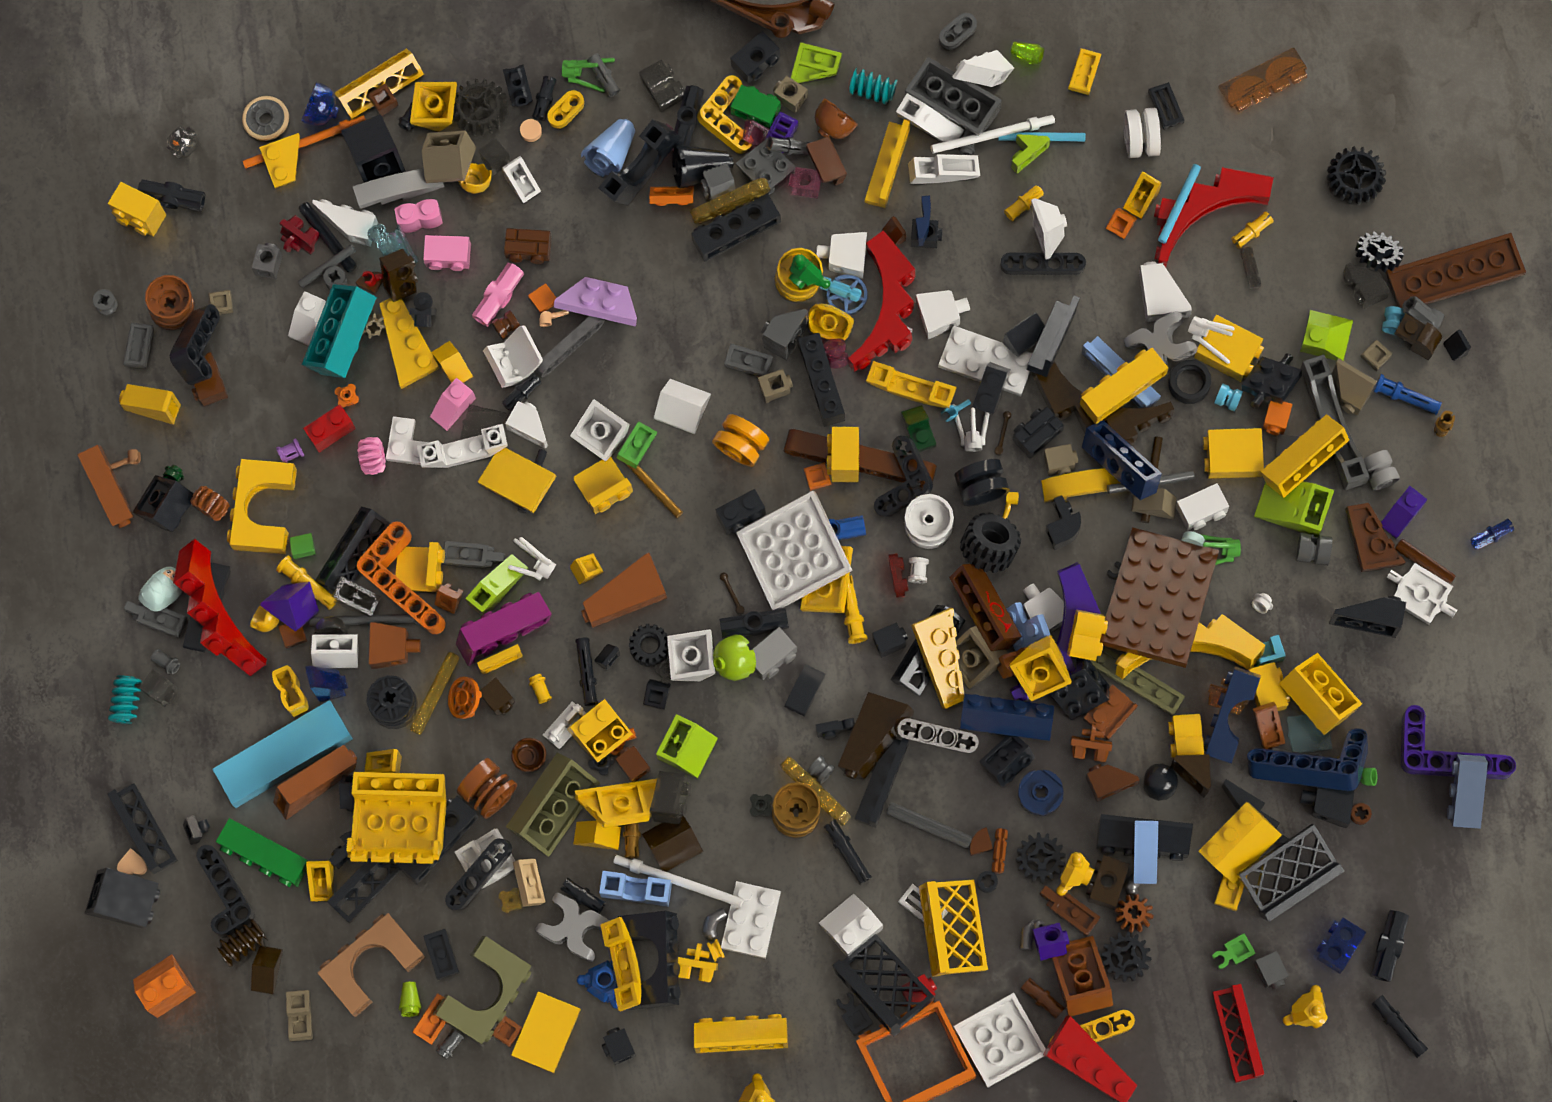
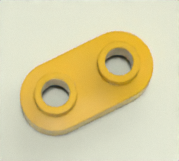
(565, 110)

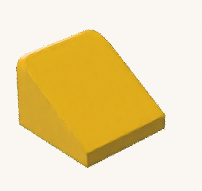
(586, 568)

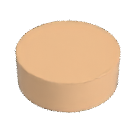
(530, 130)

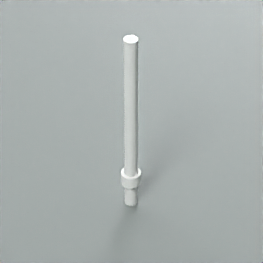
(1031, 124)
(637, 866)

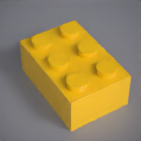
(1320, 693)

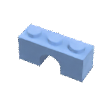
(626, 888)

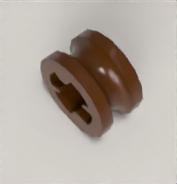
(1364, 807)

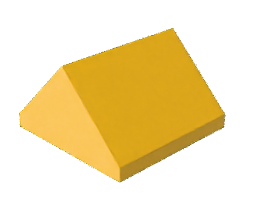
(433, 105)

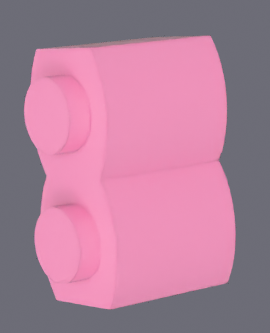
(422, 215)

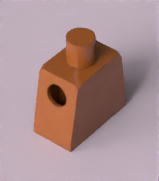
(390, 645)

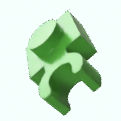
(1236, 950)

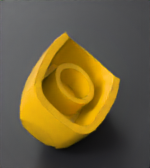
(829, 322)

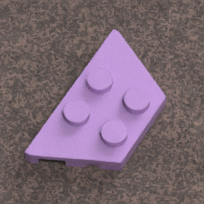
(599, 300)

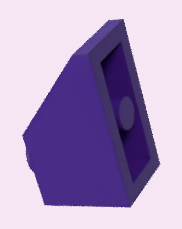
(1403, 512)

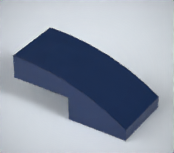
(923, 223)

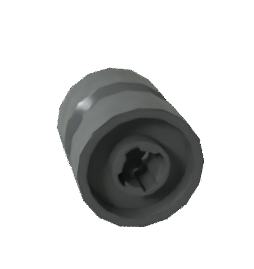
(1314, 549)

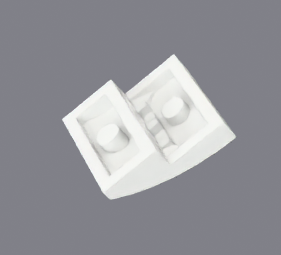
(470, 852)

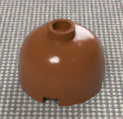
(833, 121)

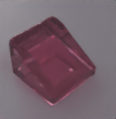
(754, 132)

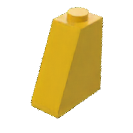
(150, 402)

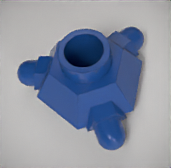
(601, 982)

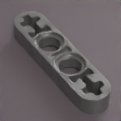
(569, 345)

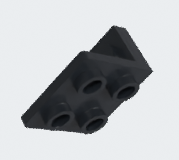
(1085, 691)

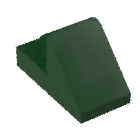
(918, 428)

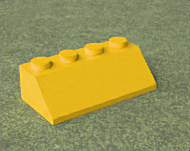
(740, 1034)

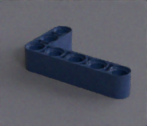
(1311, 769)

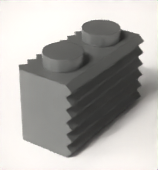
(717, 182)

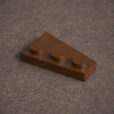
(1370, 540)

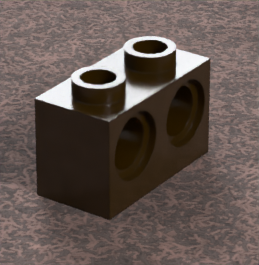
(398, 274)

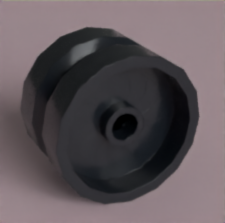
(981, 482)

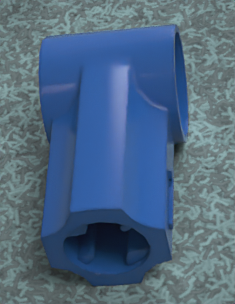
(849, 527)

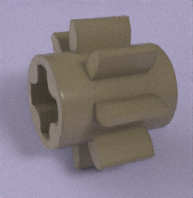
(374, 324)

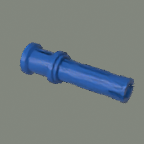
(1382, 386)

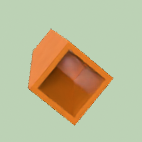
(163, 987)

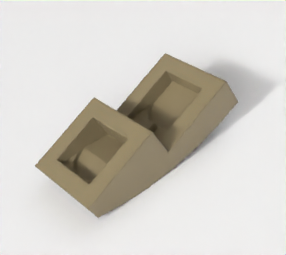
(299, 1015)

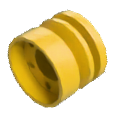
(785, 286)

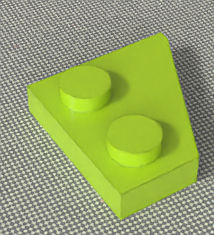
(815, 63)

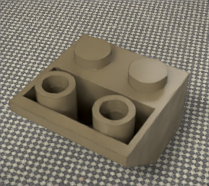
(447, 156)

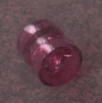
(836, 353)

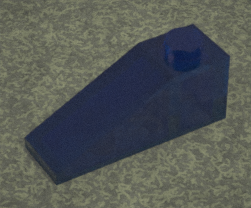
(326, 683)

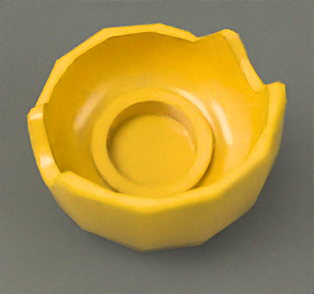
(477, 179)
(263, 620)

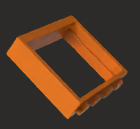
(967, 1075)

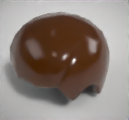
(528, 754)

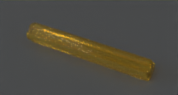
(434, 693)

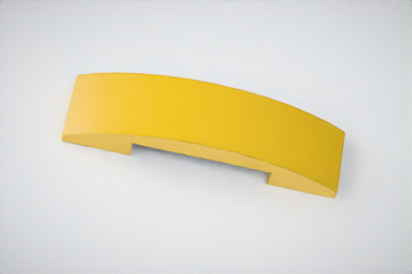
(910, 387)
(1077, 484)
(624, 963)

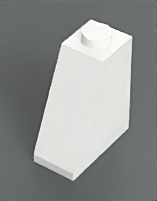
(1161, 293)

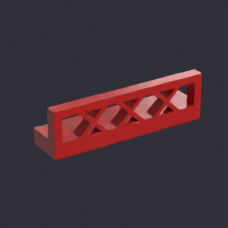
(1246, 1030)

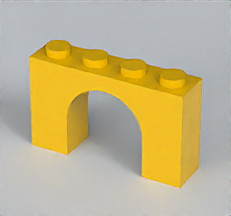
(252, 478)

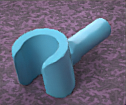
(953, 410)

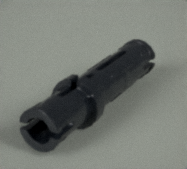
(586, 671)
(847, 851)
(1397, 1023)

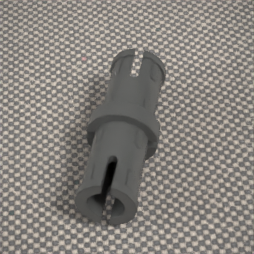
(610, 87)
(787, 146)

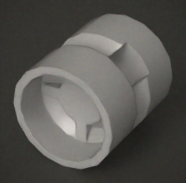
(1380, 469)

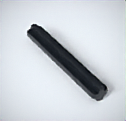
(325, 234)

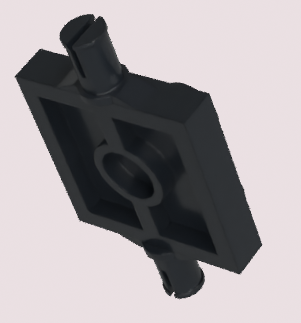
(1271, 380)

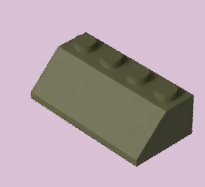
(551, 804)

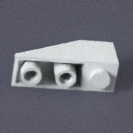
(987, 70)
(928, 119)
(347, 221)

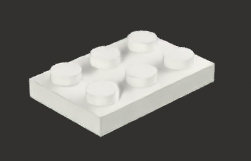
(751, 925)

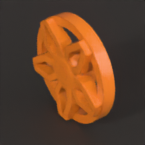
(464, 698)

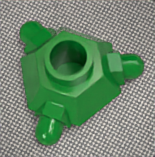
(806, 273)

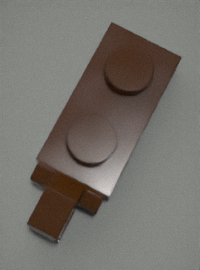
(1070, 910)

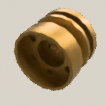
(799, 797)

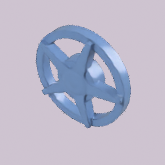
(847, 301)

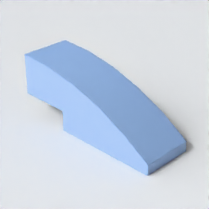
(1145, 852)

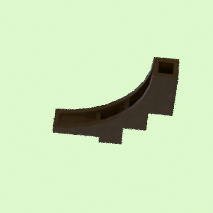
(1064, 399)

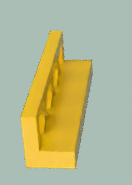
(375, 76)
(887, 163)

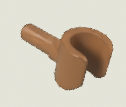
(134, 457)

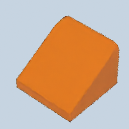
(1121, 223)

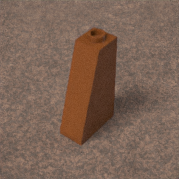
(106, 486)
(626, 593)
(313, 781)

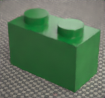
(755, 106)

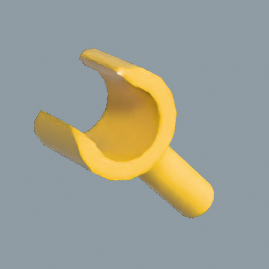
(1011, 498)

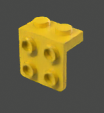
(603, 485)
(421, 567)

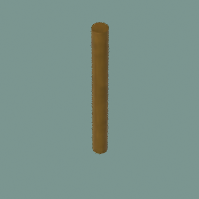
(657, 491)

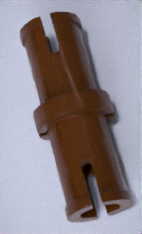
(1042, 998)

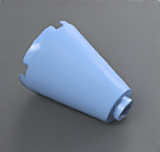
(609, 148)

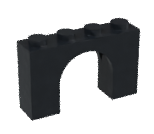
(626, 184)
(661, 928)

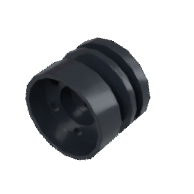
(398, 713)

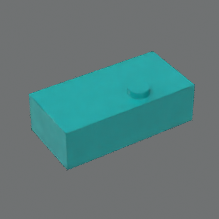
(339, 330)

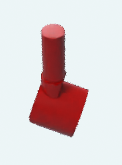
(374, 279)

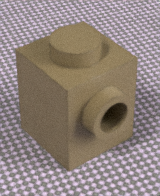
(1060, 459)

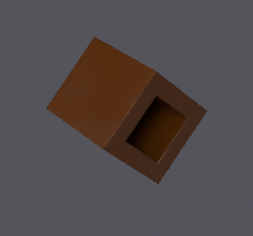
(632, 764)

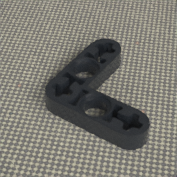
(913, 478)

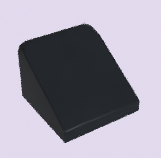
(1457, 345)
(607, 656)
(656, 694)

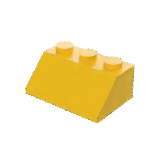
(1240, 842)

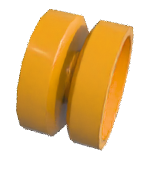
(740, 440)

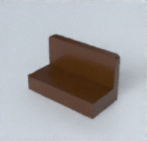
(826, 161)

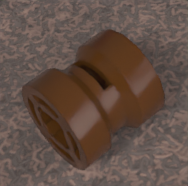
(504, 325)

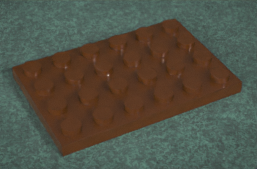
(1159, 597)

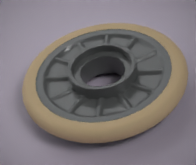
(260, 106)

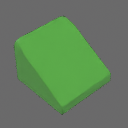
(302, 546)

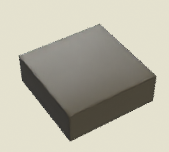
(222, 301)
(1376, 355)

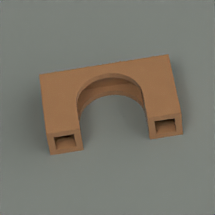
(339, 972)

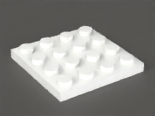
(794, 551)

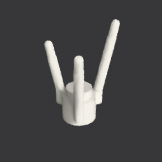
(1201, 327)
(972, 440)
(543, 566)

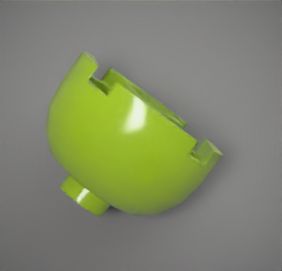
(733, 658)

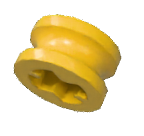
(715, 950)

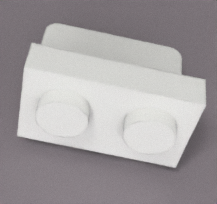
(514, 358)

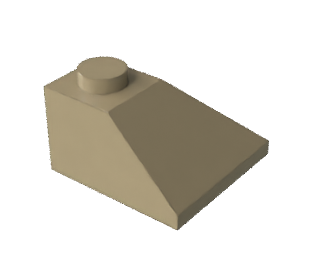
(1351, 387)

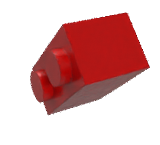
(329, 428)

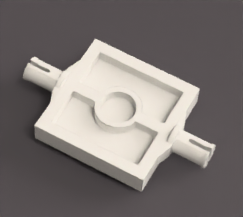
(1423, 593)

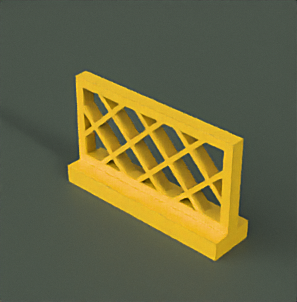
(936, 934)

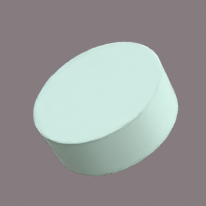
(1193, 538)

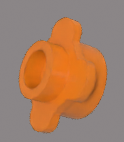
(351, 399)

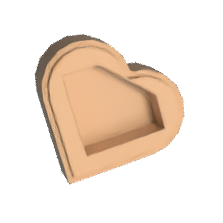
(132, 864)

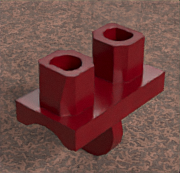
(297, 239)

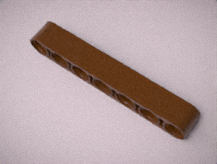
(871, 460)

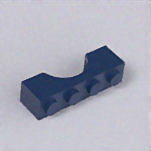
(1241, 687)

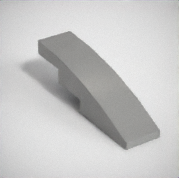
(394, 187)

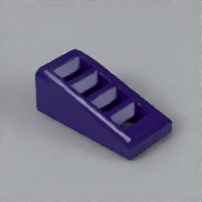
(787, 120)

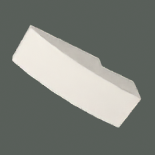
(943, 168)

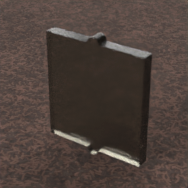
(480, 418)

